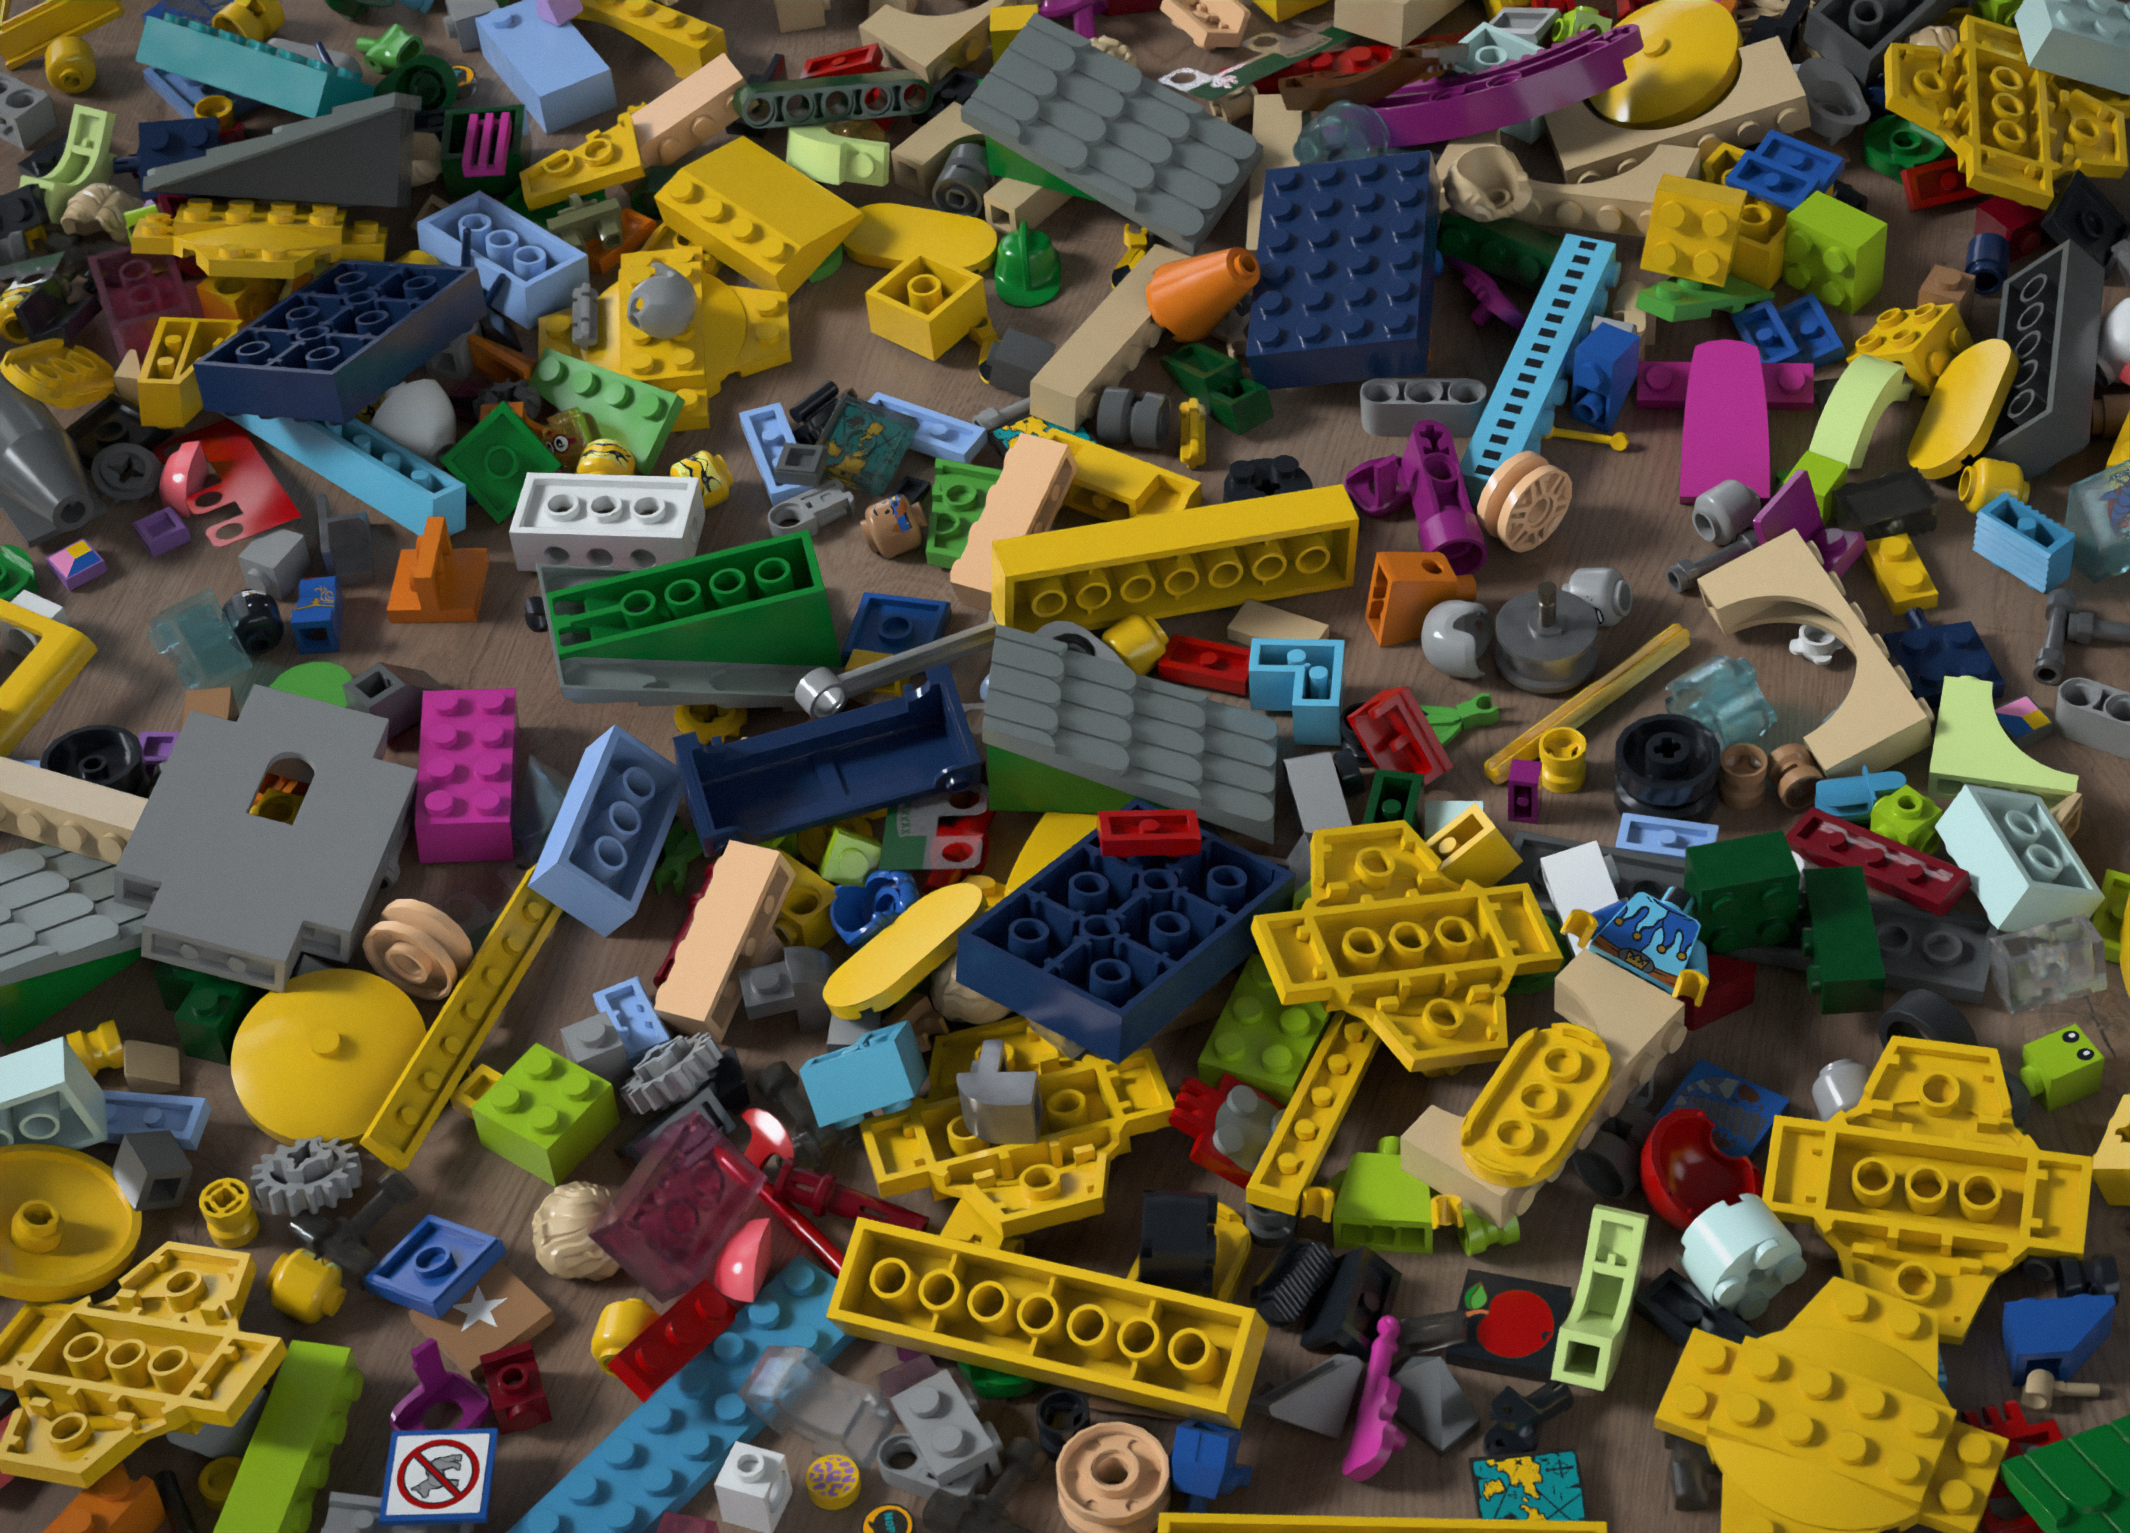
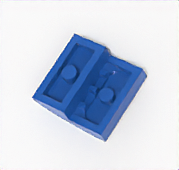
(1785, 171)
(1791, 332)

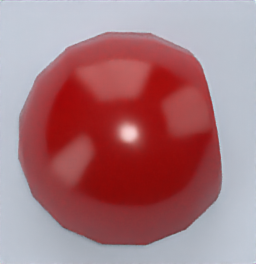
(1688, 1173)

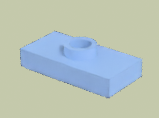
(632, 1018)

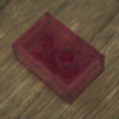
(136, 294)
(678, 1207)

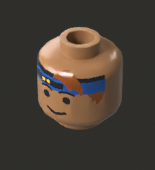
(894, 526)

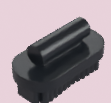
(815, 412)
(1291, 1281)

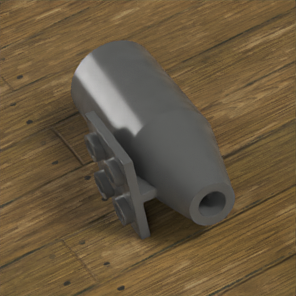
(40, 471)

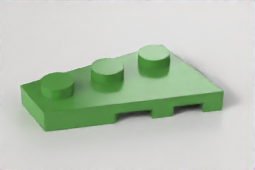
(1686, 299)
(957, 503)

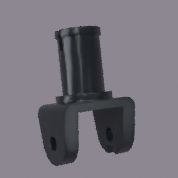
(1523, 1417)

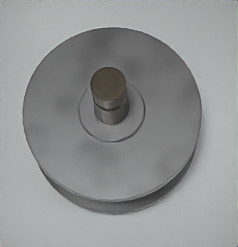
(1546, 640)

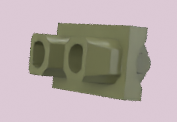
(587, 222)

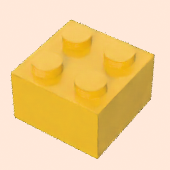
(1693, 229)
(926, 304)

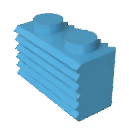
(2024, 543)

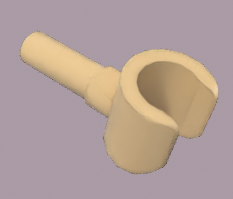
(2041, 1388)

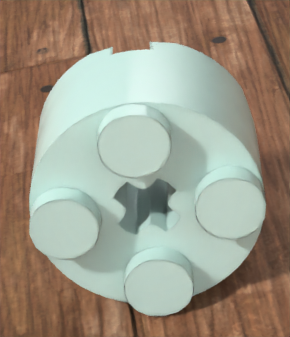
(1740, 1256)

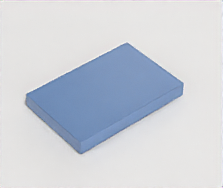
(185, 93)

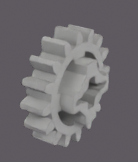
(671, 1073)
(306, 1176)

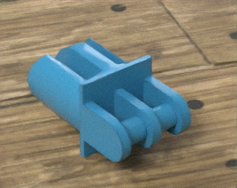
(1855, 796)

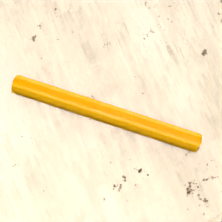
(1591, 699)

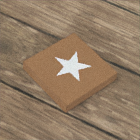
(487, 1318)

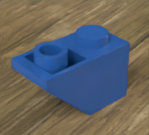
(1603, 375)
(2054, 1334)

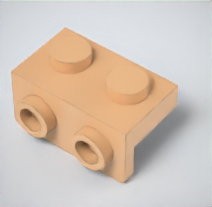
(1209, 21)

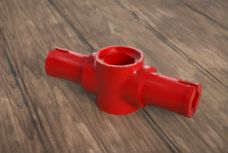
(956, 852)

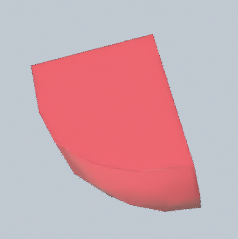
(182, 476)
(745, 1261)

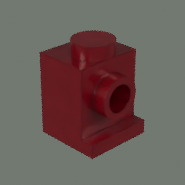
(515, 1388)

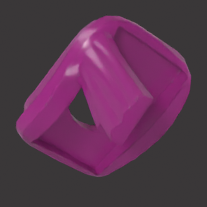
(1081, 10)
(1386, 474)
(435, 1388)

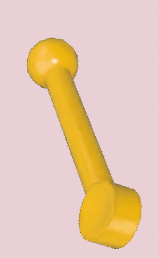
(1618, 441)

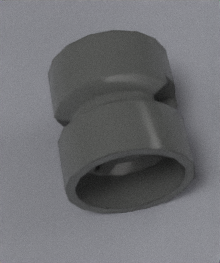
(963, 181)
(1136, 418)
(1613, 1156)

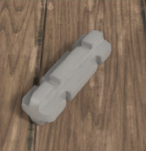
(585, 316)

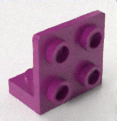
(1797, 508)

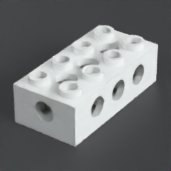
(606, 520)

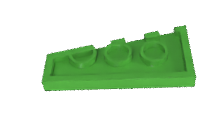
(622, 406)

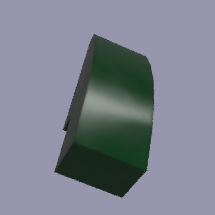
(1219, 386)

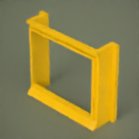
(35, 29)

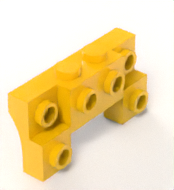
(1121, 486)

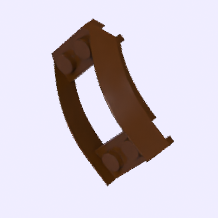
(1407, 65)

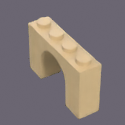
(924, 155)

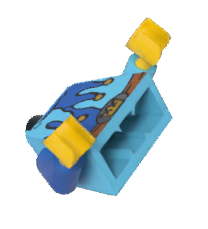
(1648, 940)

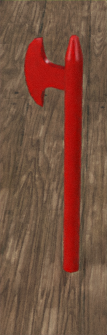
(772, 1138)

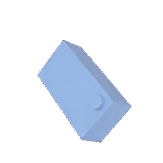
(546, 66)
(536, 262)
(609, 831)

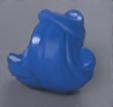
(865, 911)

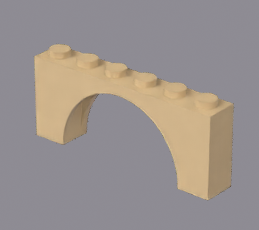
(932, 43)
(1762, 100)
(1609, 205)
(1787, 584)
(1639, 1030)

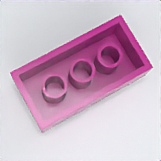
(467, 776)

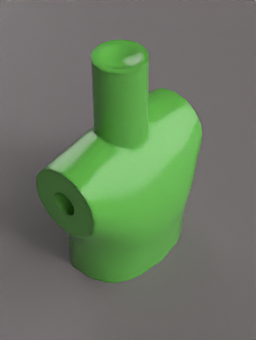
(390, 50)

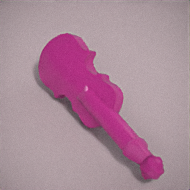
(1487, 292)
(1374, 1433)

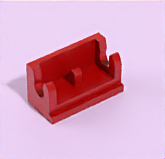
(1399, 735)

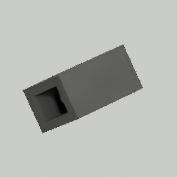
(391, 694)

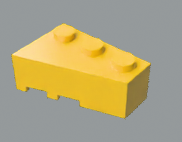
(167, 379)

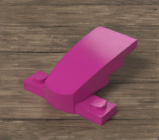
(1725, 411)

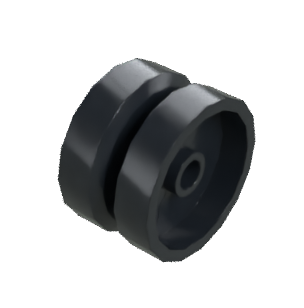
(100, 756)
(1667, 769)

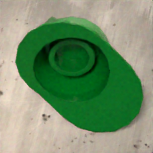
(1027, 268)

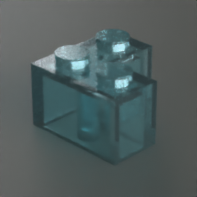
(201, 640)

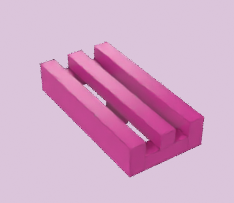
(488, 125)

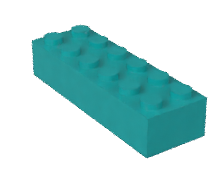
(248, 69)

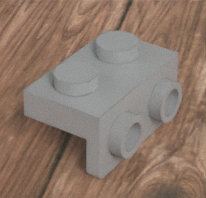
(946, 1429)

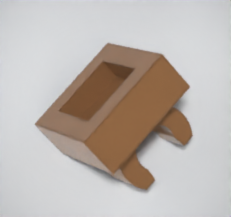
(922, 1017)

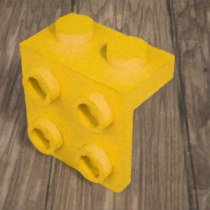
(1919, 338)

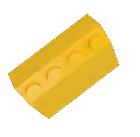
(756, 214)

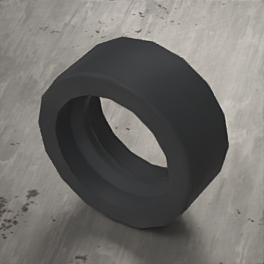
(1930, 1014)

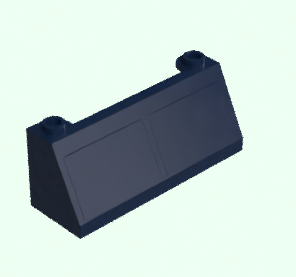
(829, 766)

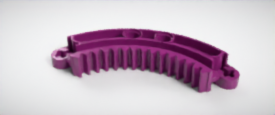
(1509, 92)

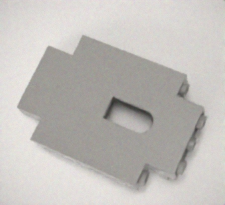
(252, 891)

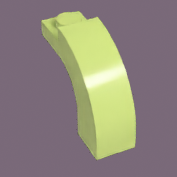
(836, 158)
(82, 163)
(1856, 407)
(1604, 1302)

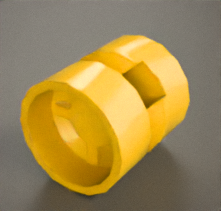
(250, 18)

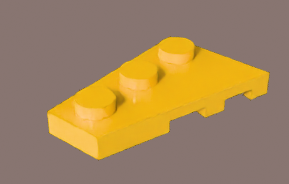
(593, 166)

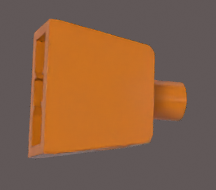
(1405, 591)

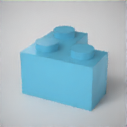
(1303, 679)
(873, 1074)

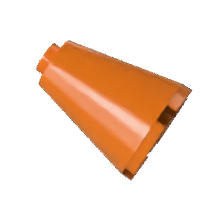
(1200, 291)

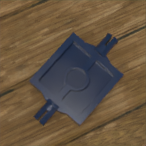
(170, 143)
(1940, 651)

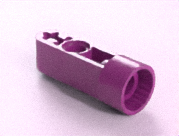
(1442, 498)

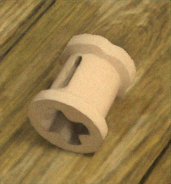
(1235, 104)

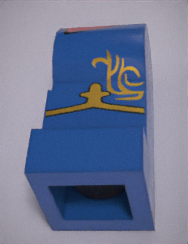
(318, 608)

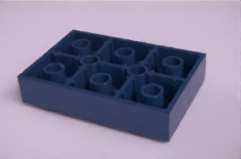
(1345, 271)
(340, 341)
(1120, 943)

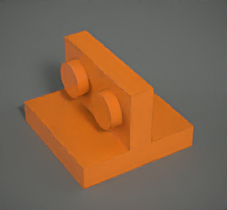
(438, 580)

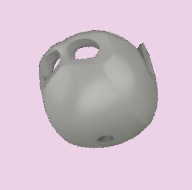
(667, 303)
(1452, 639)

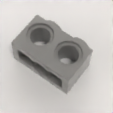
(24, 112)

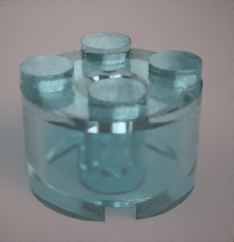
(1341, 134)
(1723, 699)

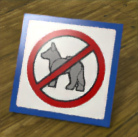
(439, 1477)

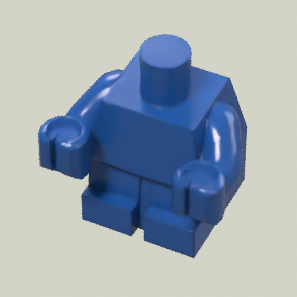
(1206, 1463)

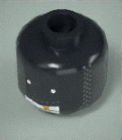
(255, 620)

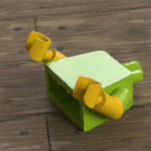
(1381, 1204)

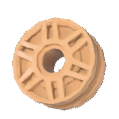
(1524, 501)
(418, 949)
(1113, 1454)

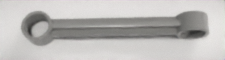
(826, 694)

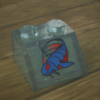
(2101, 522)

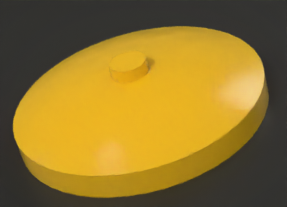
(1680, 71)
(324, 1054)
(61, 1224)

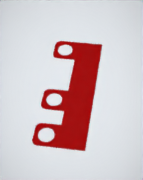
(244, 481)

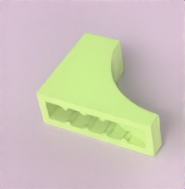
(1977, 752)

